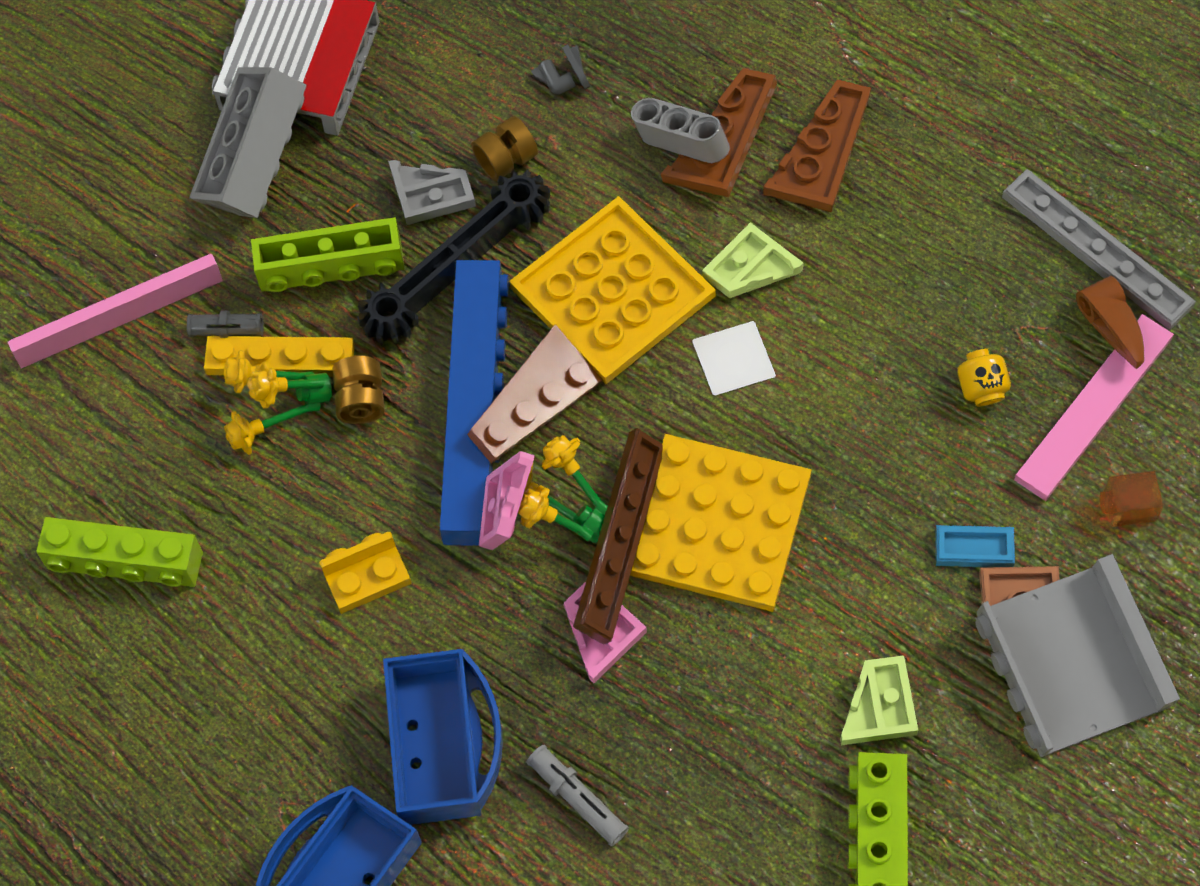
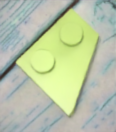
(750, 263)
(881, 703)

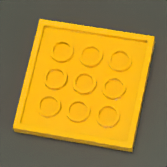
(613, 288)
(721, 522)

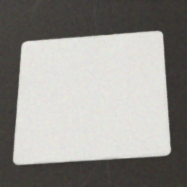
(733, 358)

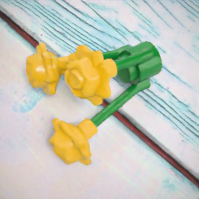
(263, 387)
(538, 505)

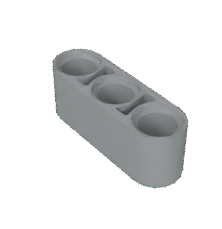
(680, 130)

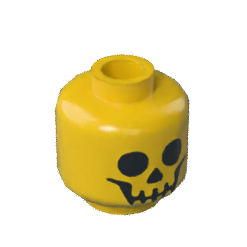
(984, 378)

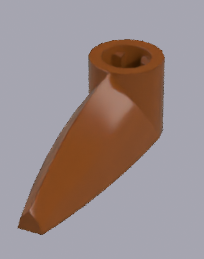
(1111, 316)

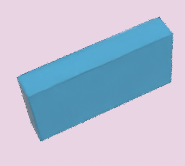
(974, 546)

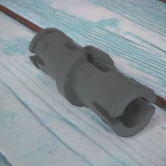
(201, 324)

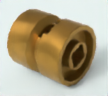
(506, 147)
(358, 390)

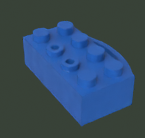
(436, 696)
(350, 846)

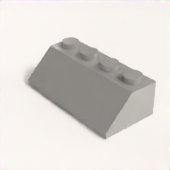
(248, 141)

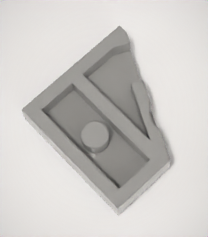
(430, 191)

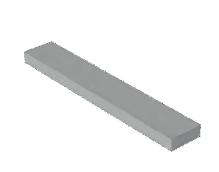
(1098, 249)

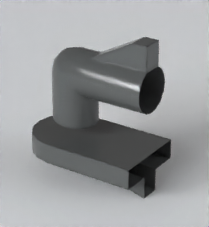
(548, 74)

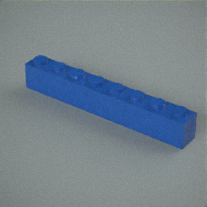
(471, 390)

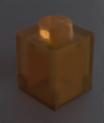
(1131, 499)

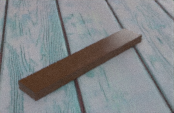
(619, 537)

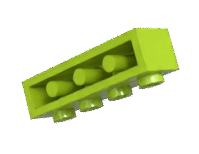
(327, 255)
(119, 552)
(879, 820)

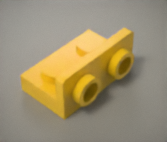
(364, 571)

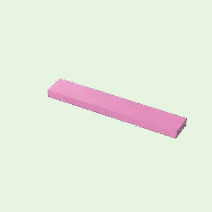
(115, 311)
(1089, 414)

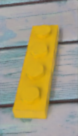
(281, 353)

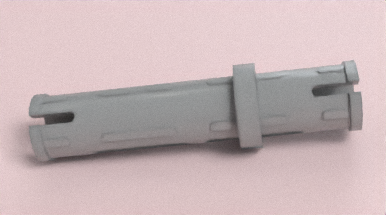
(565, 783)

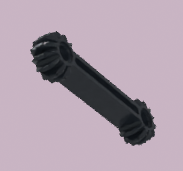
(439, 268)

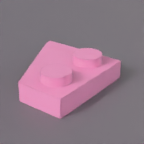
(503, 498)
(600, 657)

